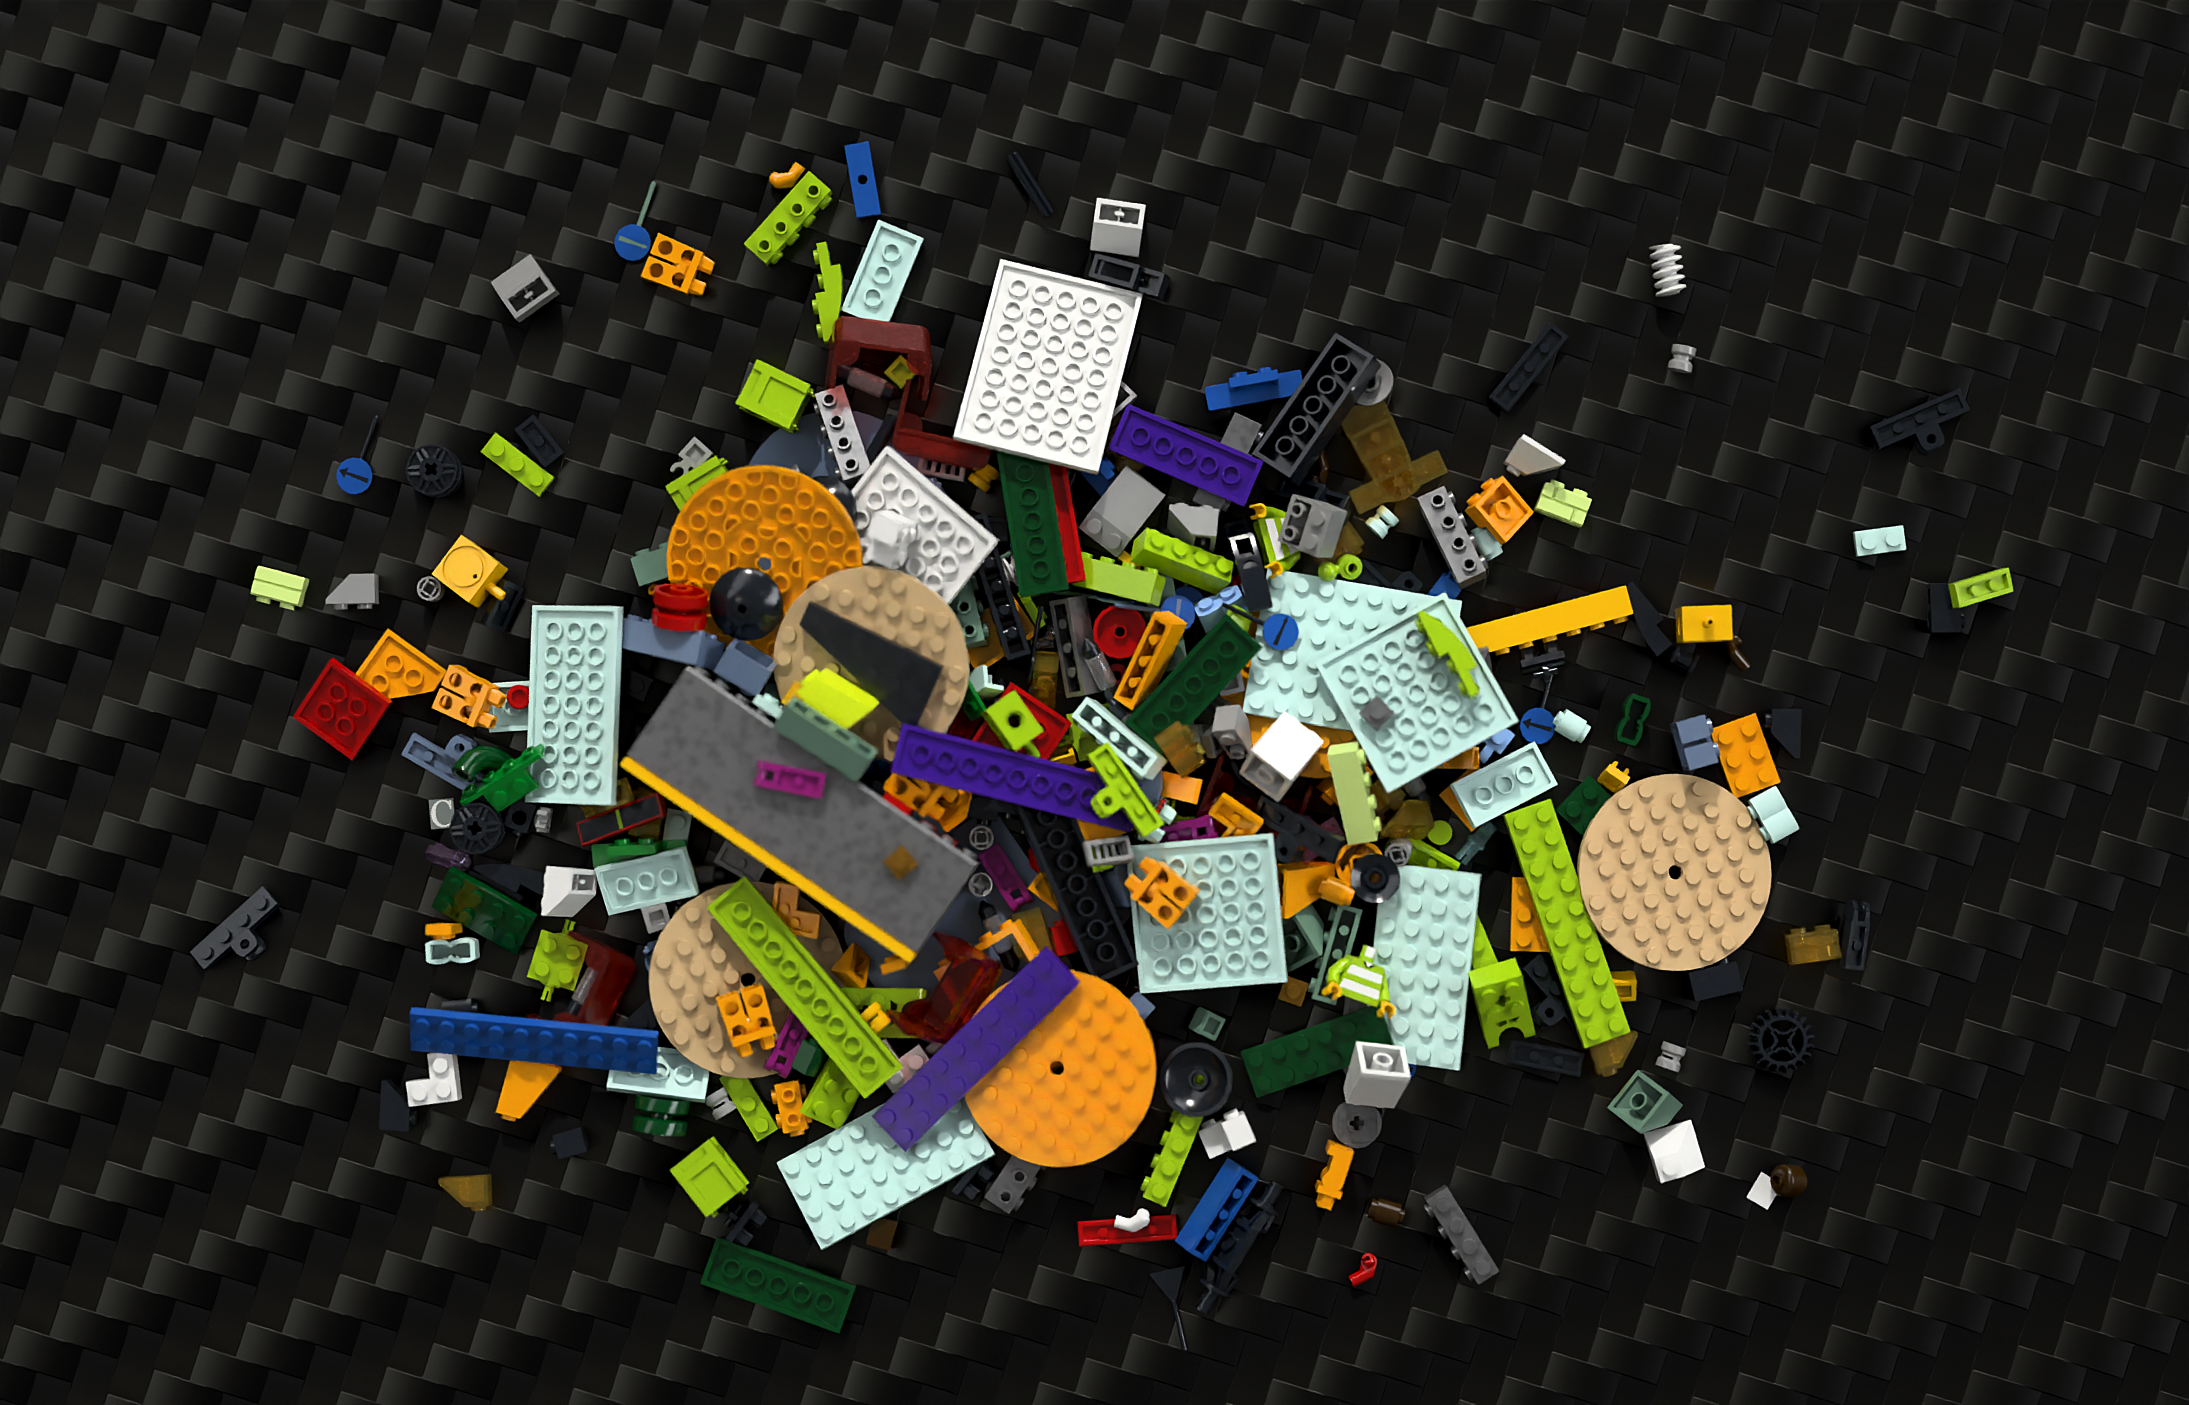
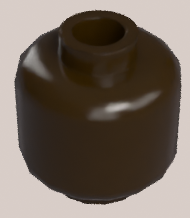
(1788, 1180)

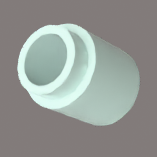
(1486, 542)
(1571, 726)

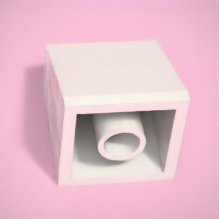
(1281, 756)
(1376, 1075)

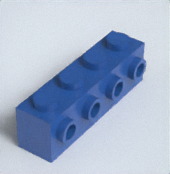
(1216, 1209)

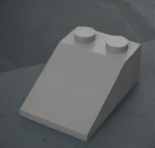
(1121, 511)

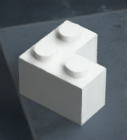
(890, 538)
(911, 1062)
(441, 1086)
(1226, 1133)

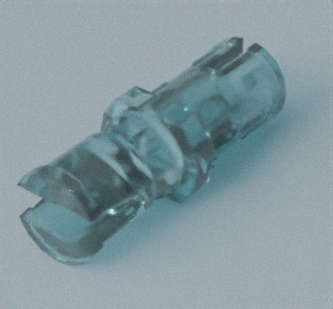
(1476, 842)

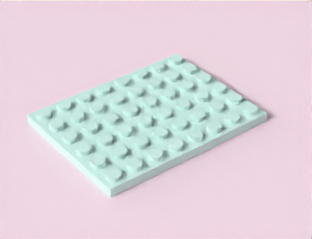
(1327, 620)

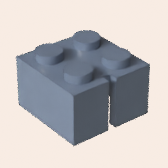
(745, 667)
(1694, 742)

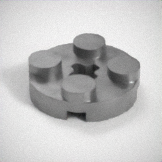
(1345, 1132)

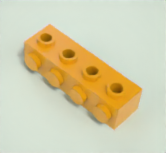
(1150, 659)

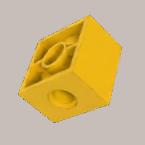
(471, 572)
(1703, 624)

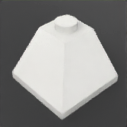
(1531, 458)
(1674, 1151)

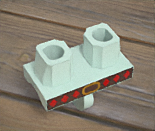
(1166, 814)

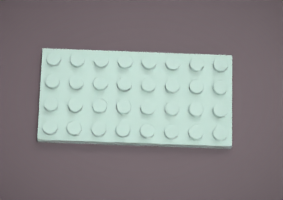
(575, 703)
(1426, 953)
(865, 1174)

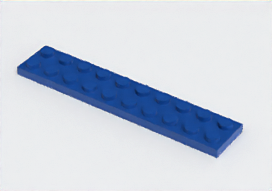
(534, 1040)

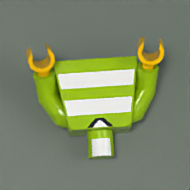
(1275, 554)
(1360, 981)

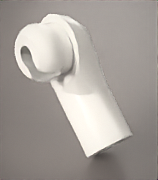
(1135, 1223)

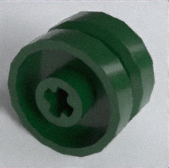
(660, 1117)

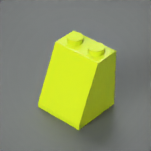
(836, 697)

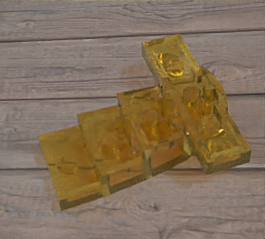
(1385, 458)

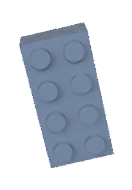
(677, 646)

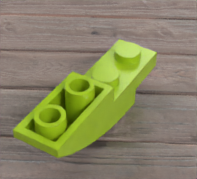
(827, 303)
(1446, 644)

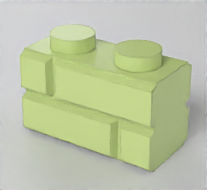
(1563, 504)
(279, 586)

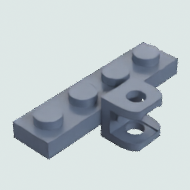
(440, 760)

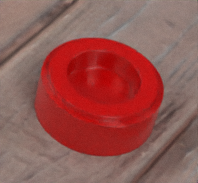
(518, 697)

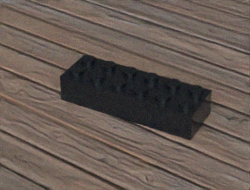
(1317, 409)

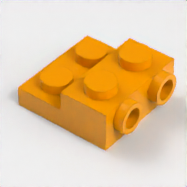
(1498, 509)

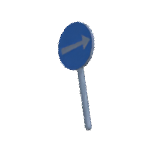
(1176, 604)

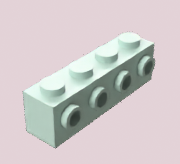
(1126, 744)

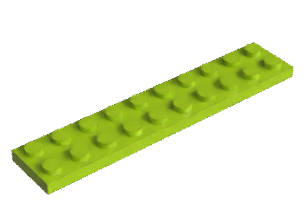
(1566, 923)
(805, 986)

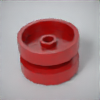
(680, 607)
(1105, 628)

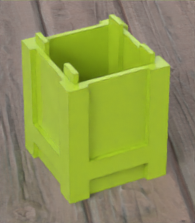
(775, 396)
(689, 483)
(710, 1177)

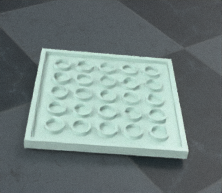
(1430, 713)
(1227, 931)

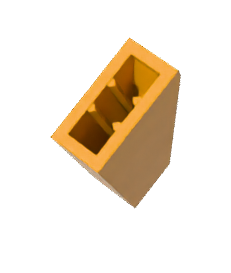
(1181, 789)
(1301, 883)
(524, 1086)

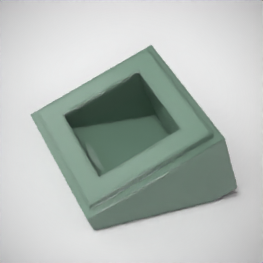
(1207, 1023)

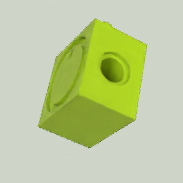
(1025, 728)

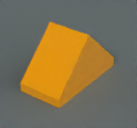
(852, 967)

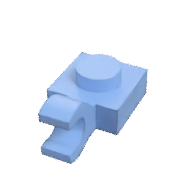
(1495, 743)

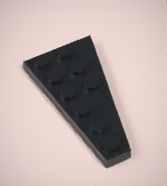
(887, 669)

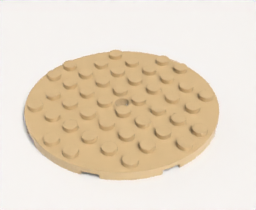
(897, 609)
(1628, 881)
(702, 961)

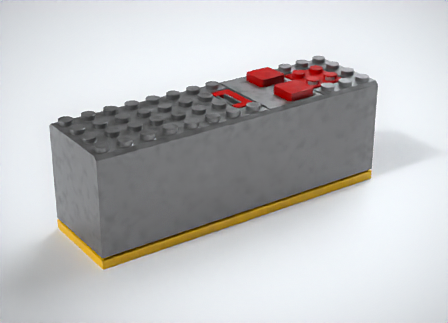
(705, 757)

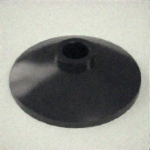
(1388, 878)

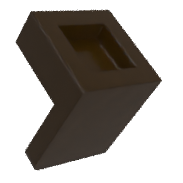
(882, 1233)

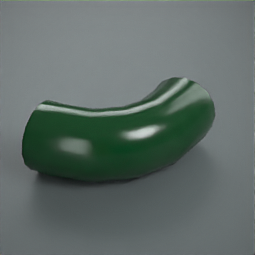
(479, 759)

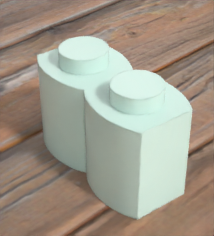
(1772, 814)
(459, 950)

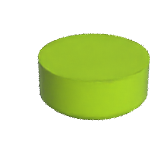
(1440, 833)

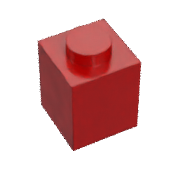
(1060, 939)

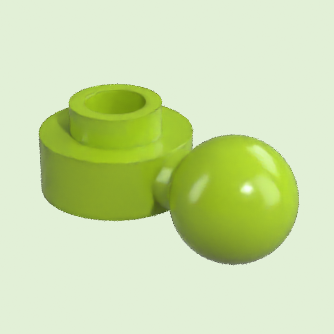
(1328, 571)

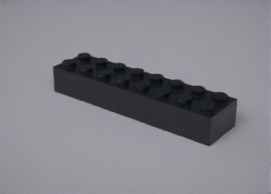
(1077, 893)

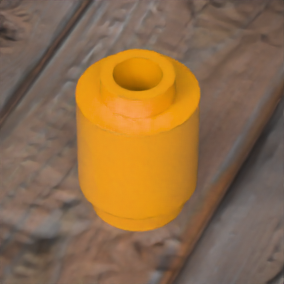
(1336, 891)

